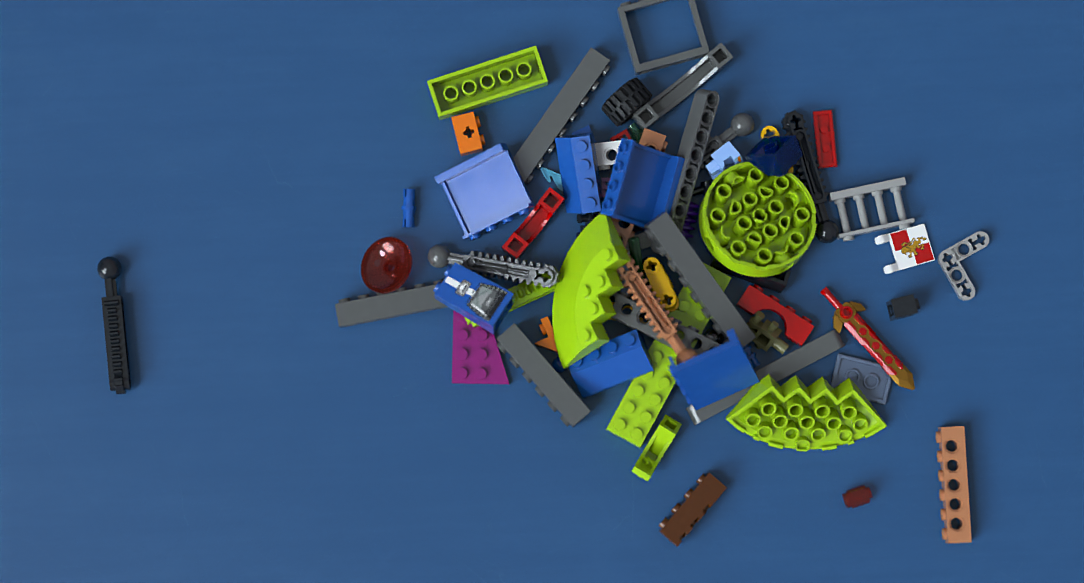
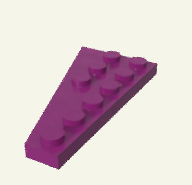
(475, 355)

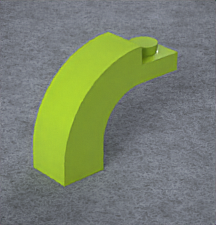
(656, 447)

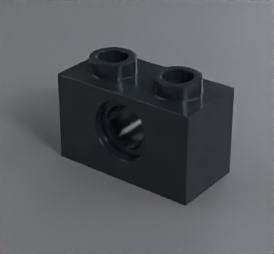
(902, 307)

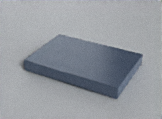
(865, 374)

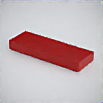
(824, 139)

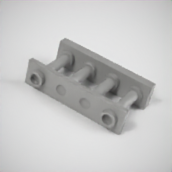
(876, 190)

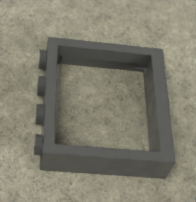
(665, 61)

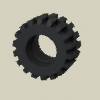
(626, 101)

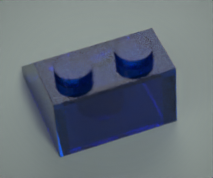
(775, 154)

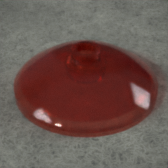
(379, 261)

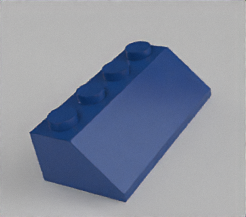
(579, 173)
(612, 364)

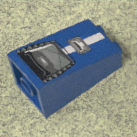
(474, 297)

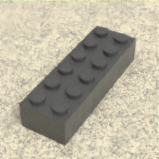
(543, 375)

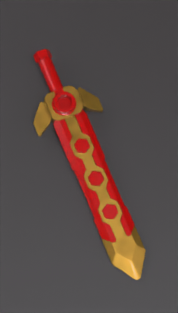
(847, 315)

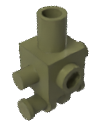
(766, 333)

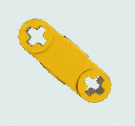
(661, 284)

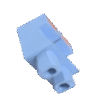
(722, 159)

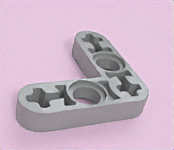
(956, 258)

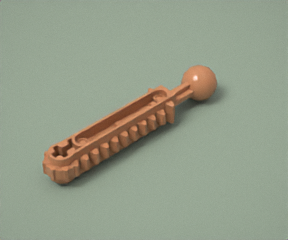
(654, 311)

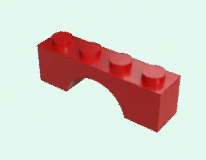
(533, 224)
(796, 327)

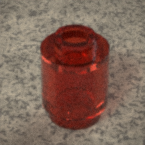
(857, 496)

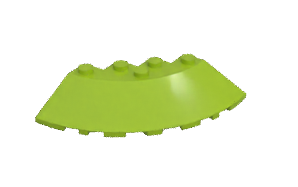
(584, 290)
(804, 415)

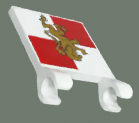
(909, 248)

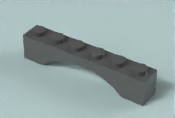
(683, 87)

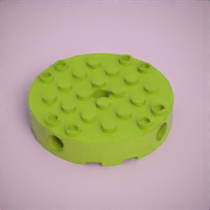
(753, 245)

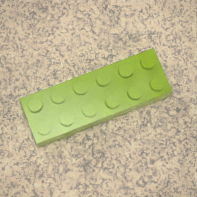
(487, 82)

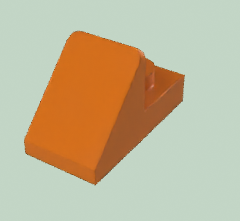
(546, 328)

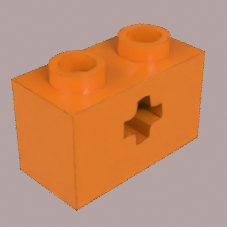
(461, 124)

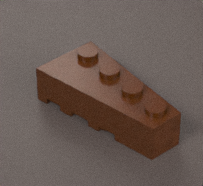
(692, 509)

